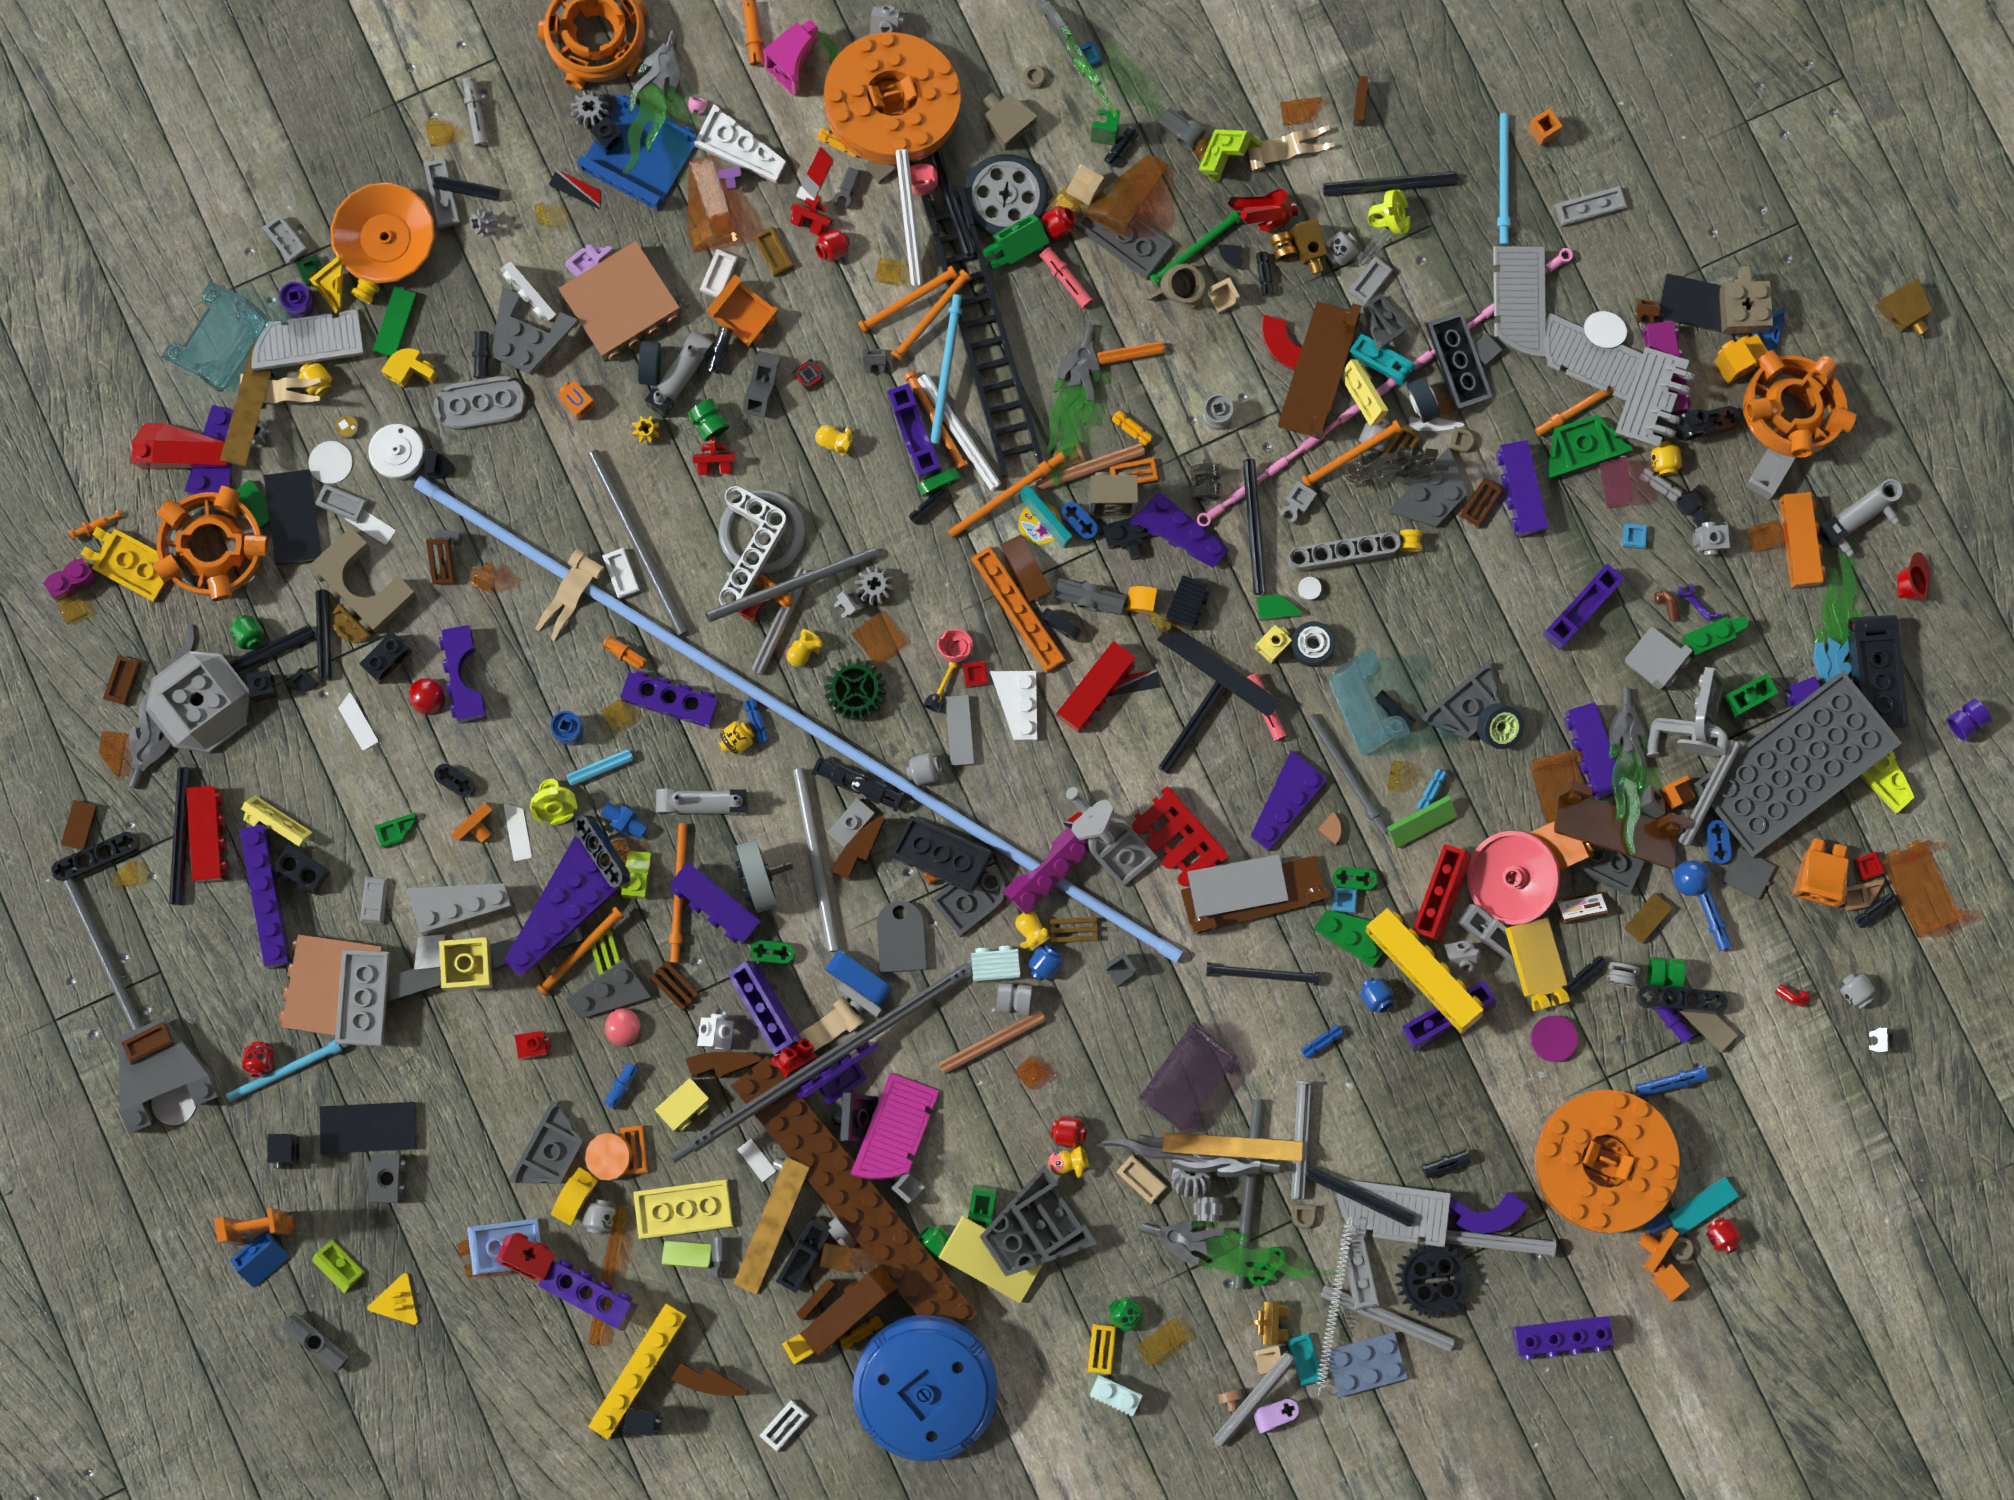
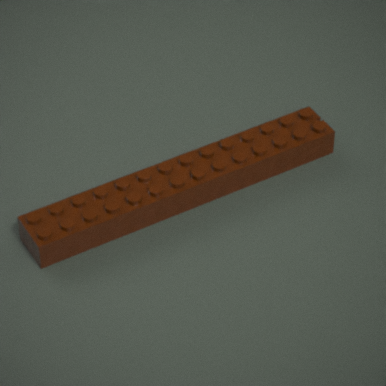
(854, 1198)

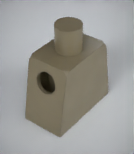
(1008, 119)

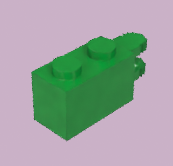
(1017, 242)
(1714, 635)

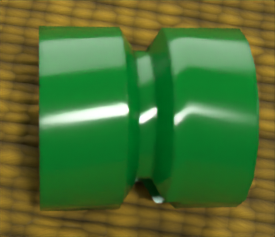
(707, 418)
(1666, 973)

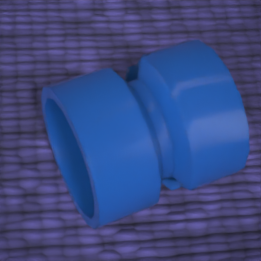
(567, 728)

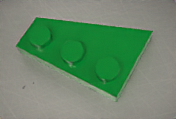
(1350, 935)

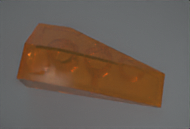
(1123, 198)
(708, 212)

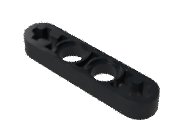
(598, 854)
(95, 856)
(1681, 999)

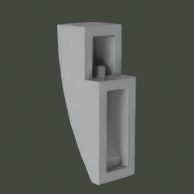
(1486, 930)

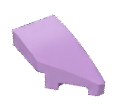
(587, 258)

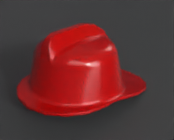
(1915, 579)

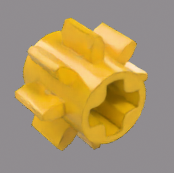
(639, 432)

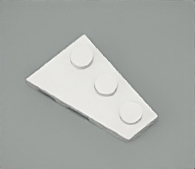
(527, 292)
(1019, 702)

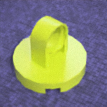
(1393, 212)
(553, 803)

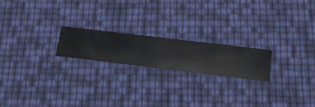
(1219, 671)

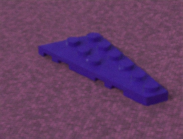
(567, 901)

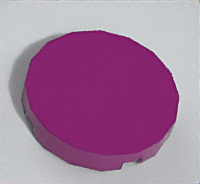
(1553, 1038)

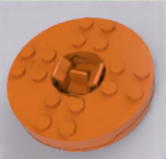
(891, 96)
(1606, 1161)

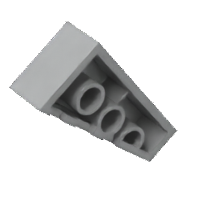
(456, 905)

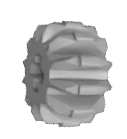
(589, 101)
(879, 591)
(1190, 1183)

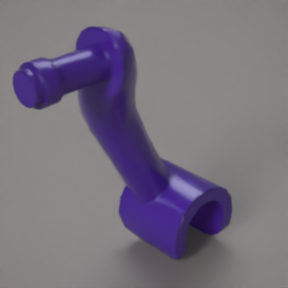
(1697, 604)

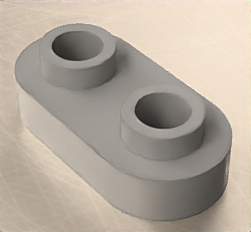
(841, 1234)

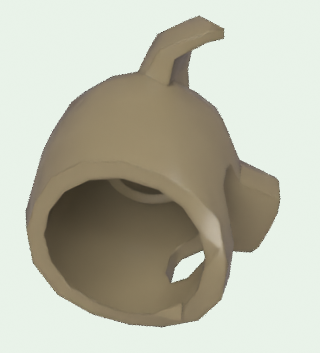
(1182, 284)

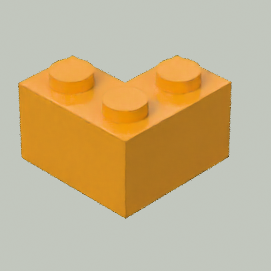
(1739, 357)

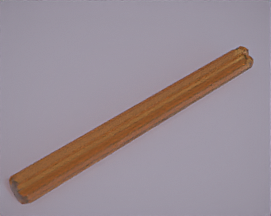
(609, 1268)

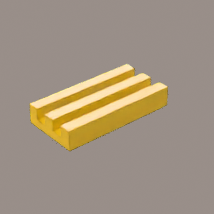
(1103, 1328)

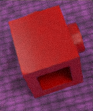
(532, 1045)

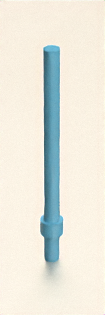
(1504, 220)
(285, 1070)

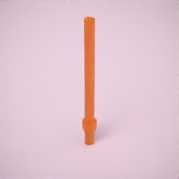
(1558, 420)
(1044, 468)
(676, 938)

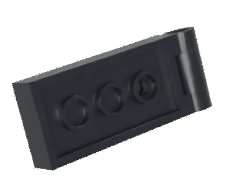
(1881, 681)

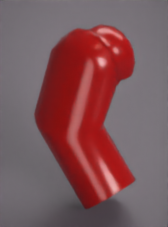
(1792, 998)

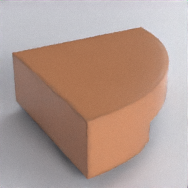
(1331, 828)

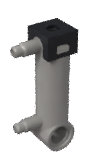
(694, 352)
(1859, 513)
(701, 802)

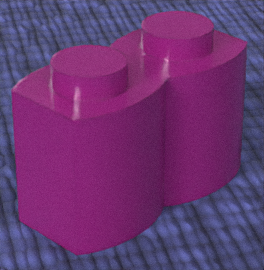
(74, 576)

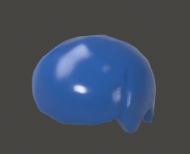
(1691, 877)

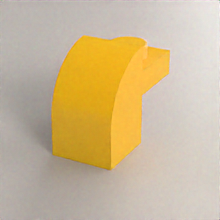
(405, 363)
(573, 1196)

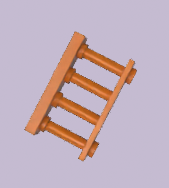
(235, 1231)

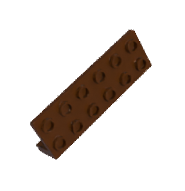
(1319, 369)
(1596, 824)
(1303, 888)

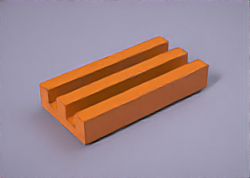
(1153, 469)
(636, 1170)

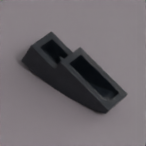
(804, 1254)

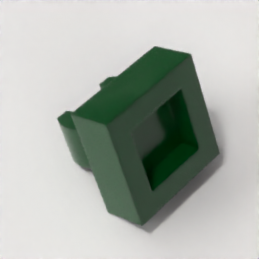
(309, 268)

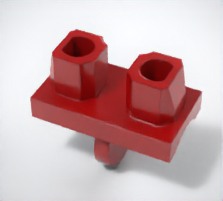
(800, 213)
(724, 458)
(794, 1058)

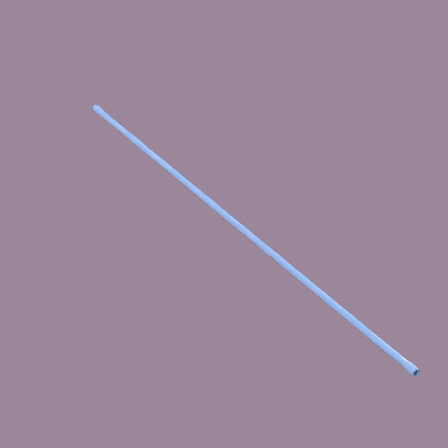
(433, 491)

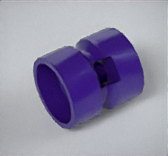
(296, 300)
(1972, 717)

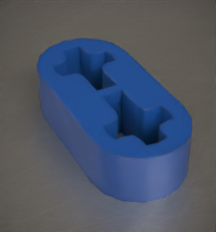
(1075, 524)
(1712, 843)

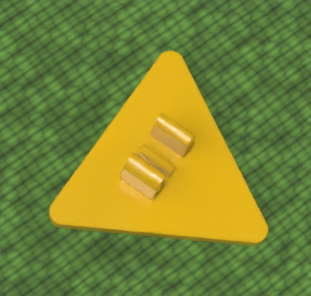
(396, 1301)

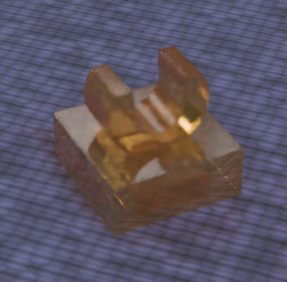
(483, 577)
(1030, 1072)

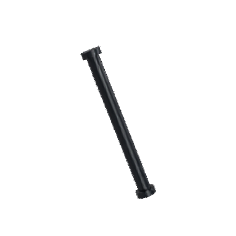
(1262, 974)

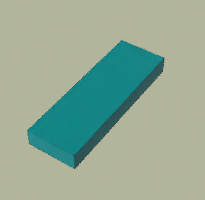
(1045, 516)
(1702, 1206)

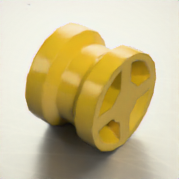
(365, 291)
(1411, 540)

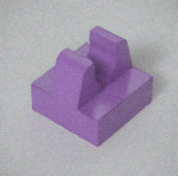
(729, 174)

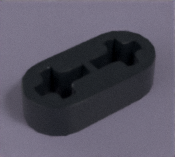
(1061, 624)
(458, 776)

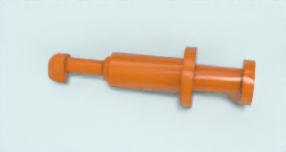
(87, 528)

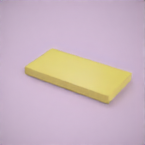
(683, 1209)
(971, 1256)

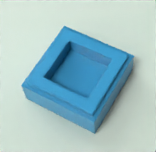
(1634, 536)
(1344, 900)

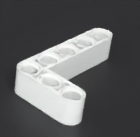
(754, 548)

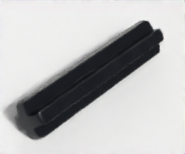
(466, 188)

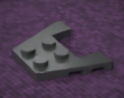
(524, 344)

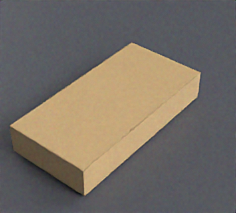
(1141, 1179)

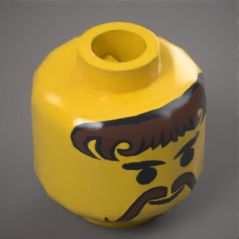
(736, 738)

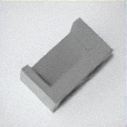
(1769, 473)

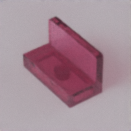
(1616, 482)

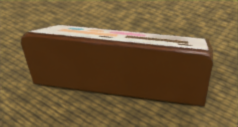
(1582, 907)

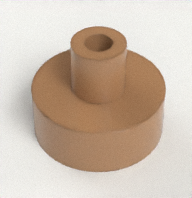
(1230, 1397)

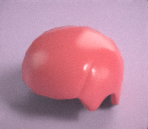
(923, 179)
(955, 645)
(622, 1027)

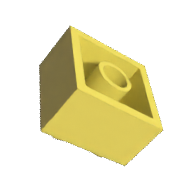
(465, 964)

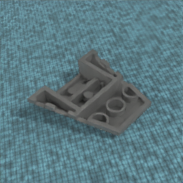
(1035, 1228)

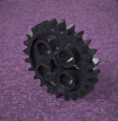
(1436, 1301)

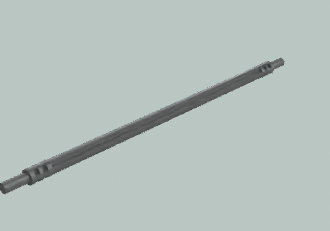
(818, 1065)

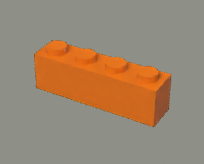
(1801, 540)

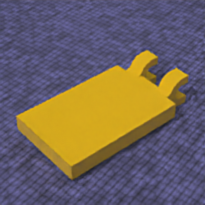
(126, 563)
(1538, 963)

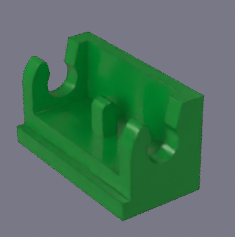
(1107, 131)

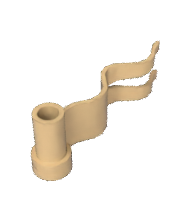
(1285, 147)
(277, 390)
(570, 589)
(832, 1025)

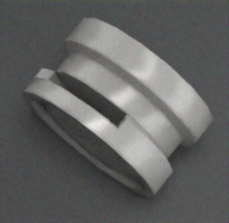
(1623, 975)

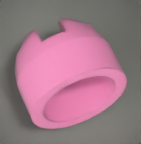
(697, 104)

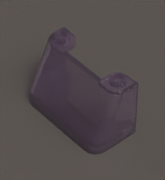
(1188, 1078)

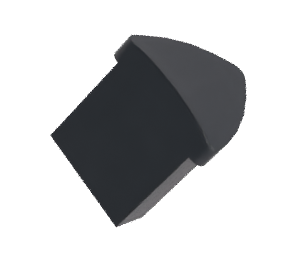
(437, 465)

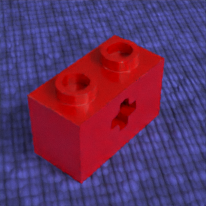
(511, 1256)

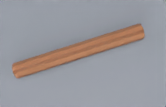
(1092, 466)
(992, 1042)

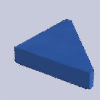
(1772, 337)

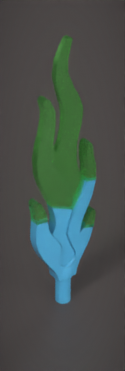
(1835, 622)

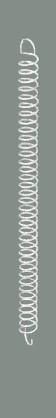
(1333, 1302)

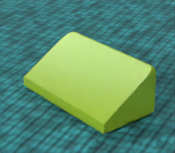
(686, 1254)
(337, 1266)

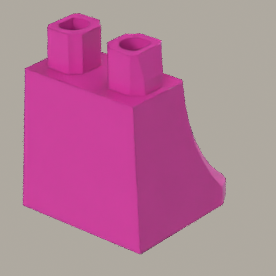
(789, 52)

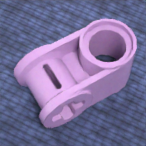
(1270, 1415)

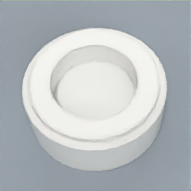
(1309, 588)

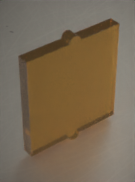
(878, 638)

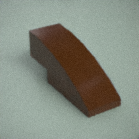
(1025, 569)
(858, 849)
(722, 1062)
(707, 1382)

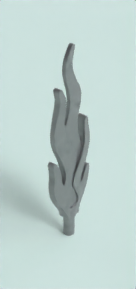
(150, 747)
(1195, 1163)

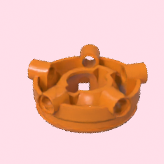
(626, 55)
(1815, 381)
(215, 572)

